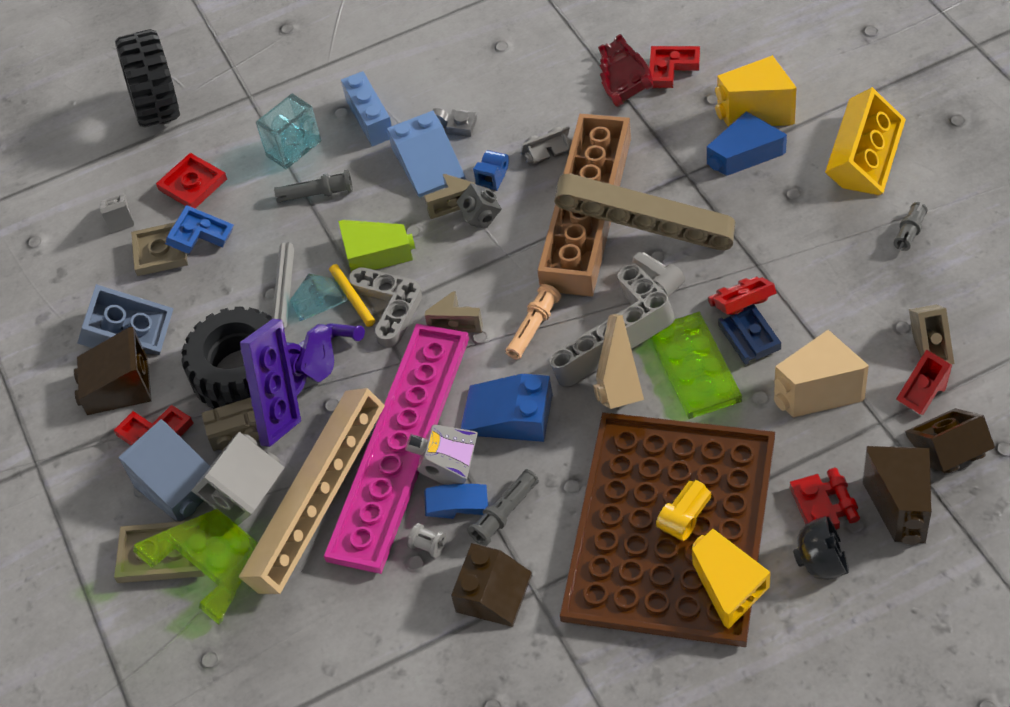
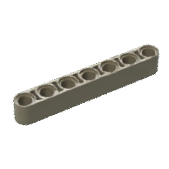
(645, 212)

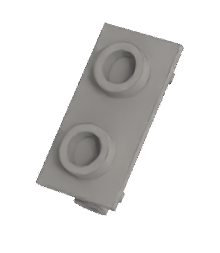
(536, 147)

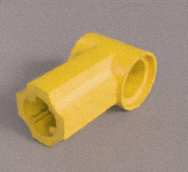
(680, 516)

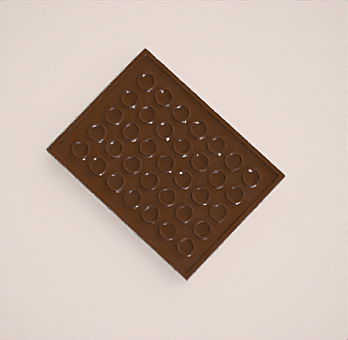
(628, 569)

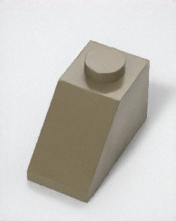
(932, 331)

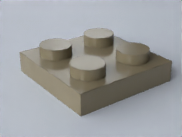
(152, 253)

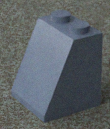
(165, 470)

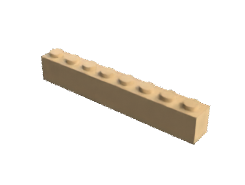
(311, 492)

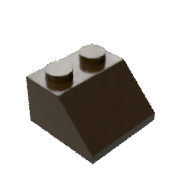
(953, 439)
(490, 586)

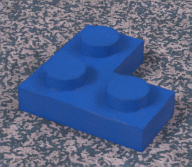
(197, 224)

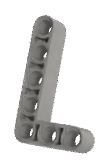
(643, 319)

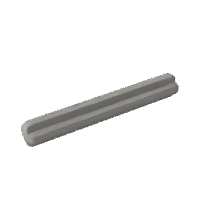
(283, 282)

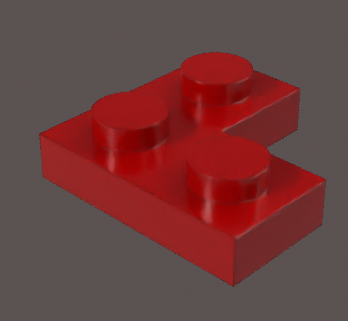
(667, 59)
(136, 426)

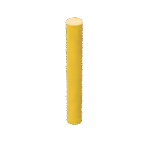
(352, 295)

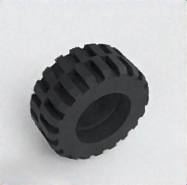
(147, 78)
(210, 345)

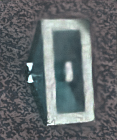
(316, 296)

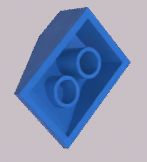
(509, 407)

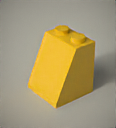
(759, 89)

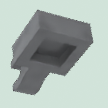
(457, 122)

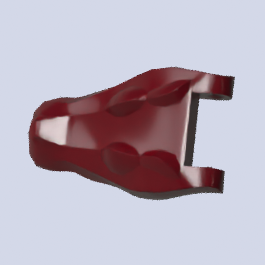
(623, 71)

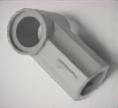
(667, 277)

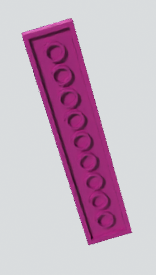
(388, 470)

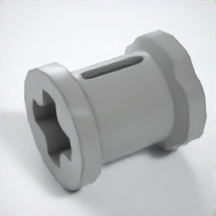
(427, 540)

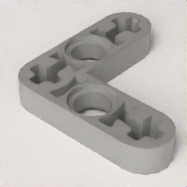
(395, 297)

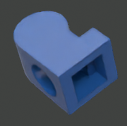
(493, 165)

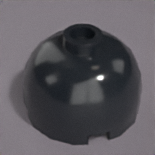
(820, 550)

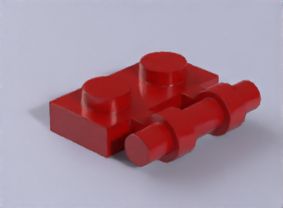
(745, 293)
(813, 498)

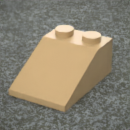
(616, 370)

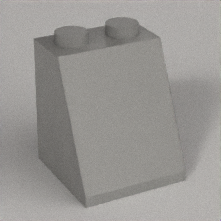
(239, 478)

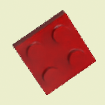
(191, 181)

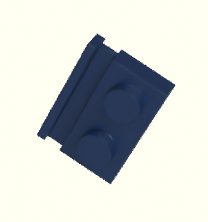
(750, 334)

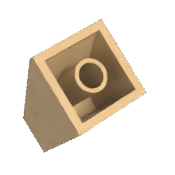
(820, 377)

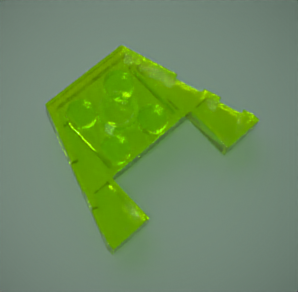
(214, 547)

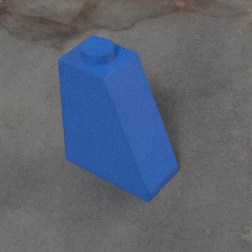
(745, 145)

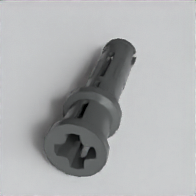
(325, 185)
(496, 516)

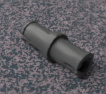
(910, 226)

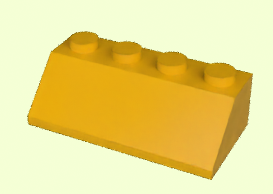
(865, 144)

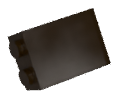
(113, 374)
(900, 490)

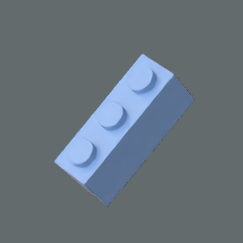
(367, 108)

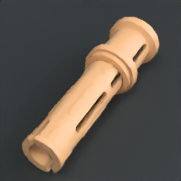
(537, 313)

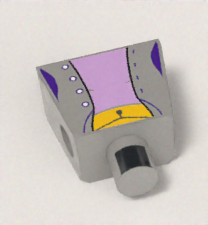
(444, 453)

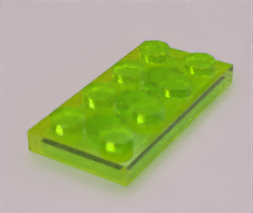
(696, 366)

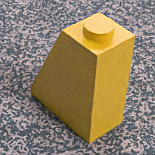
(728, 575)

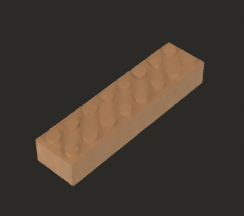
(576, 240)

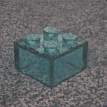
(288, 131)

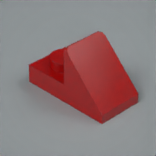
(924, 382)

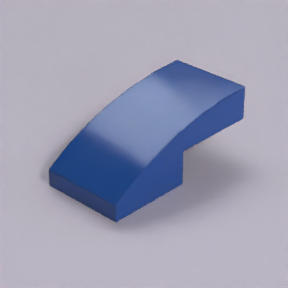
(450, 499)

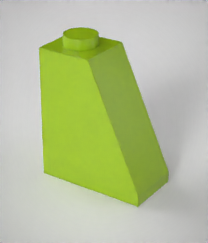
(375, 244)

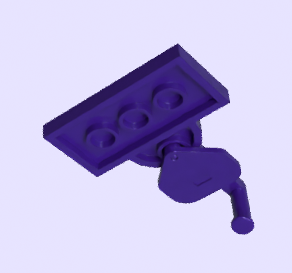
(280, 369)

